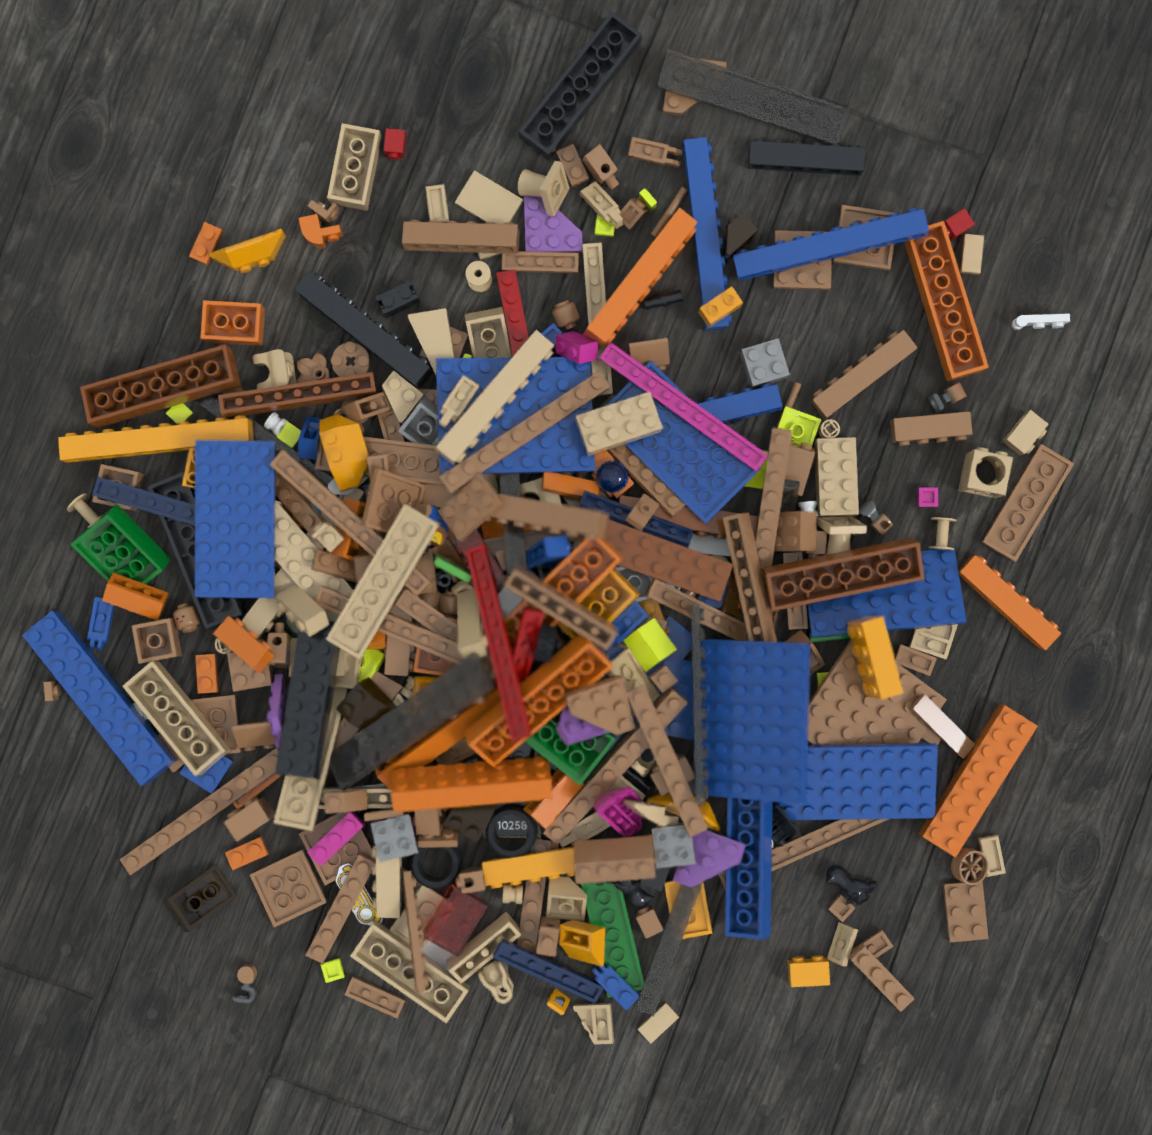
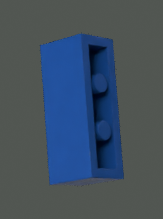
(548, 552)

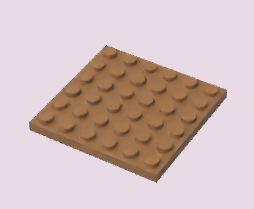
(847, 716)

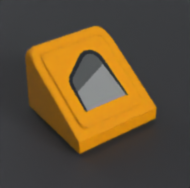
(558, 1001)

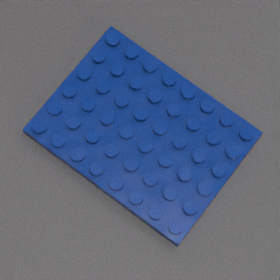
(555, 449)
(756, 719)

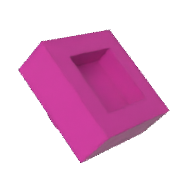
(927, 497)

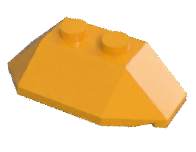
(250, 253)
(344, 450)
(705, 809)

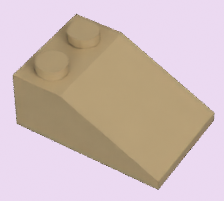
(488, 334)

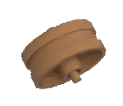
(970, 866)

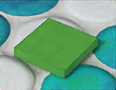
(452, 567)

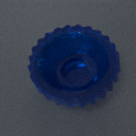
(612, 476)

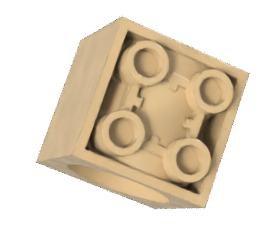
(971, 484)

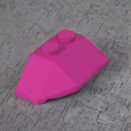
(617, 814)

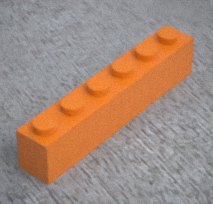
(1009, 602)

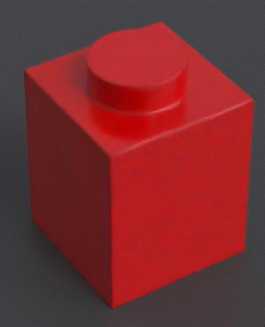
(395, 143)
(958, 224)

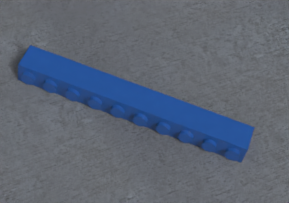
(703, 210)
(831, 245)

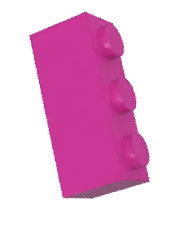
(336, 838)

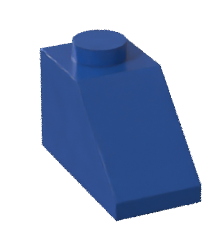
(309, 439)

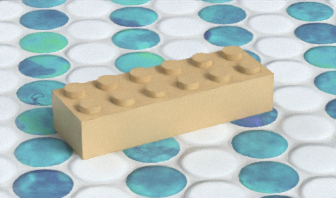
(176, 718)
(392, 961)

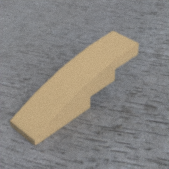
(653, 813)

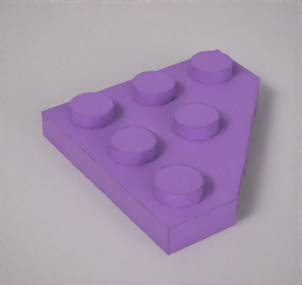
(547, 232)
(278, 707)
(575, 729)
(712, 856)

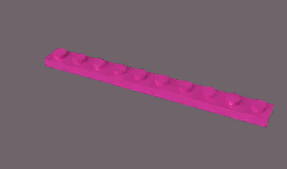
(683, 407)

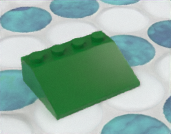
(120, 547)
(573, 759)

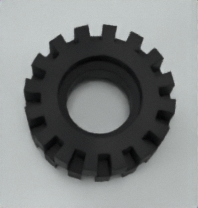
(545, 643)

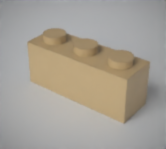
(302, 610)

